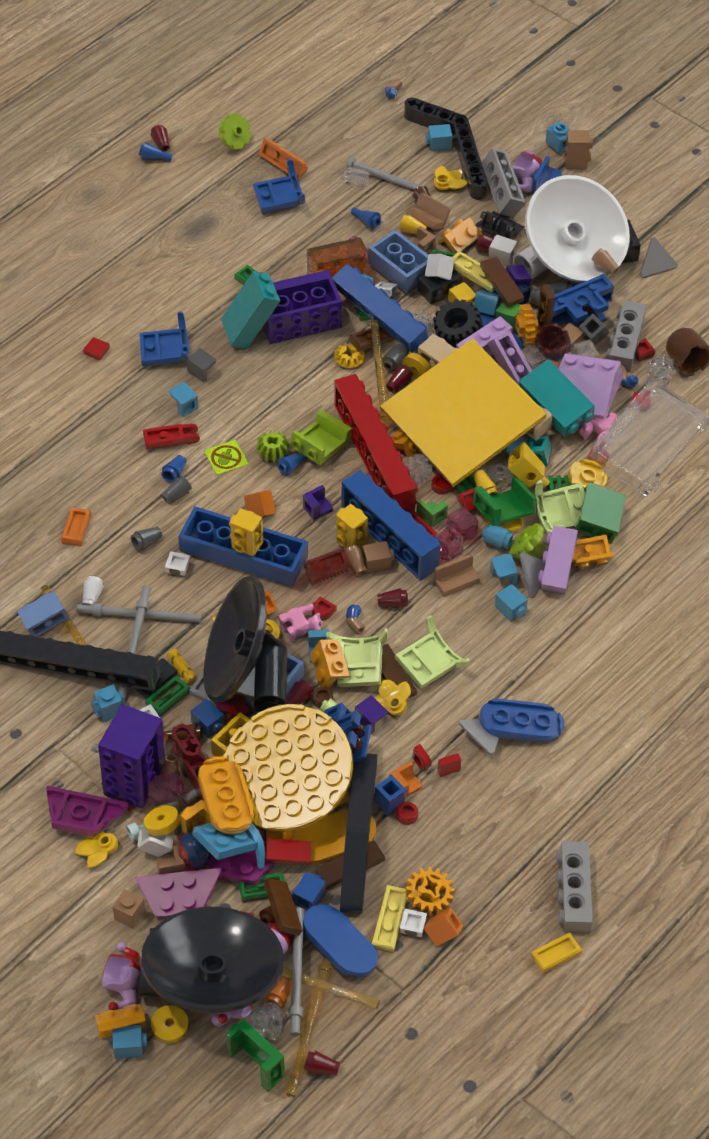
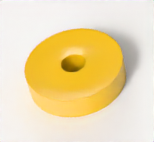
(417, 364)
(162, 820)
(169, 1034)

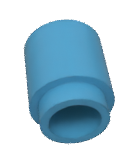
(497, 536)

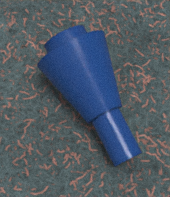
(150, 152)
(370, 218)
(288, 464)

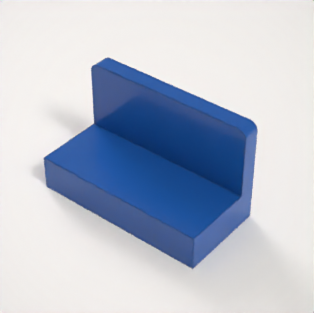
(544, 174)

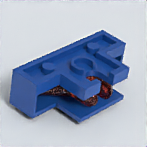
(582, 301)
(349, 723)

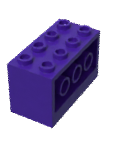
(305, 307)
(131, 755)

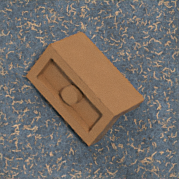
(429, 212)
(456, 575)

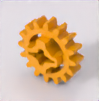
(526, 325)
(429, 892)

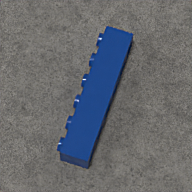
(380, 307)

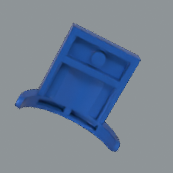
(279, 192)
(165, 345)

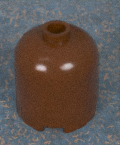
(688, 351)

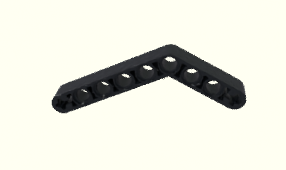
(429, 115)
(358, 835)

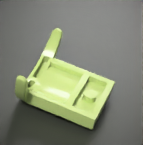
(559, 506)
(429, 657)
(362, 659)

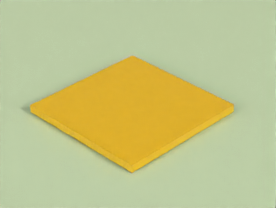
(463, 412)

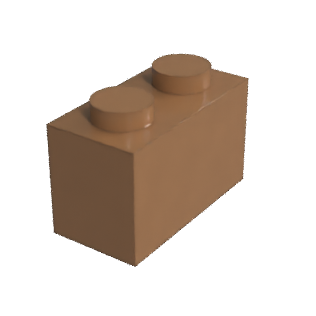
(577, 149)

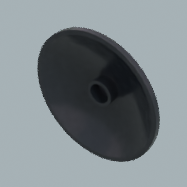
(242, 653)
(210, 960)

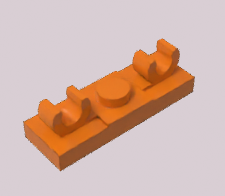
(278, 156)

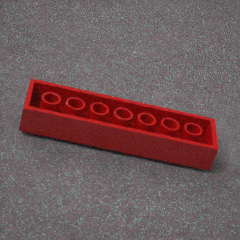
(373, 442)

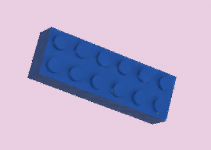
(390, 523)
(277, 559)

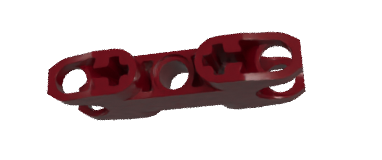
(189, 755)

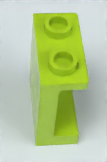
(322, 438)

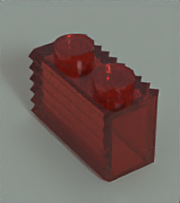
(326, 566)

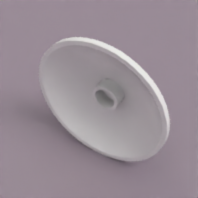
(568, 225)

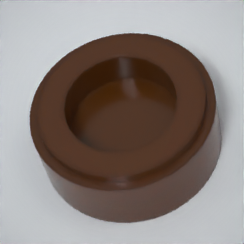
(321, 694)

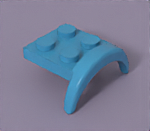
(227, 845)

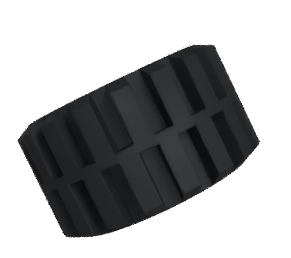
(456, 313)

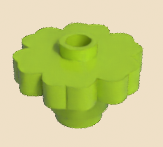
(234, 131)
(529, 542)

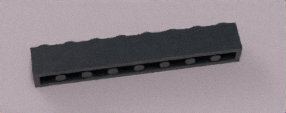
(79, 660)

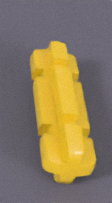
(181, 665)

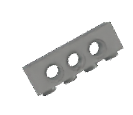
(503, 182)
(627, 333)
(573, 919)

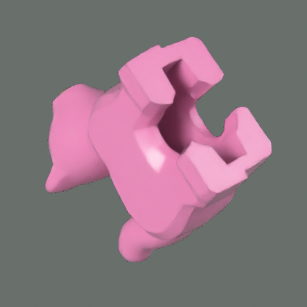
(597, 425)
(296, 624)

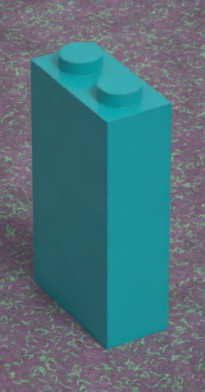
(250, 309)
(558, 395)

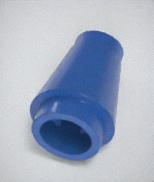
(173, 468)

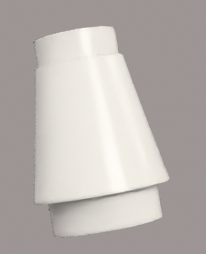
(91, 590)

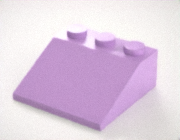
(594, 378)

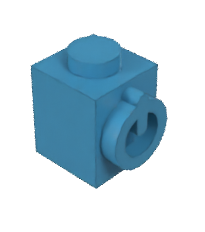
(556, 136)
(107, 702)

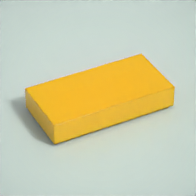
(556, 952)

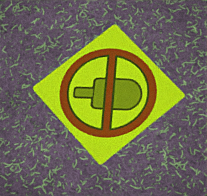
(226, 457)

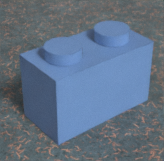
(43, 614)

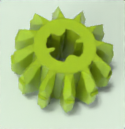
(272, 446)

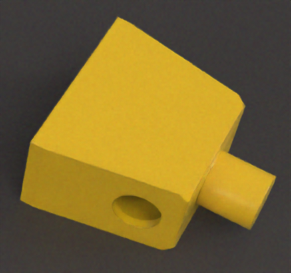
(527, 466)

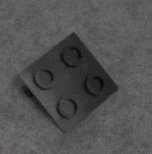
(498, 224)

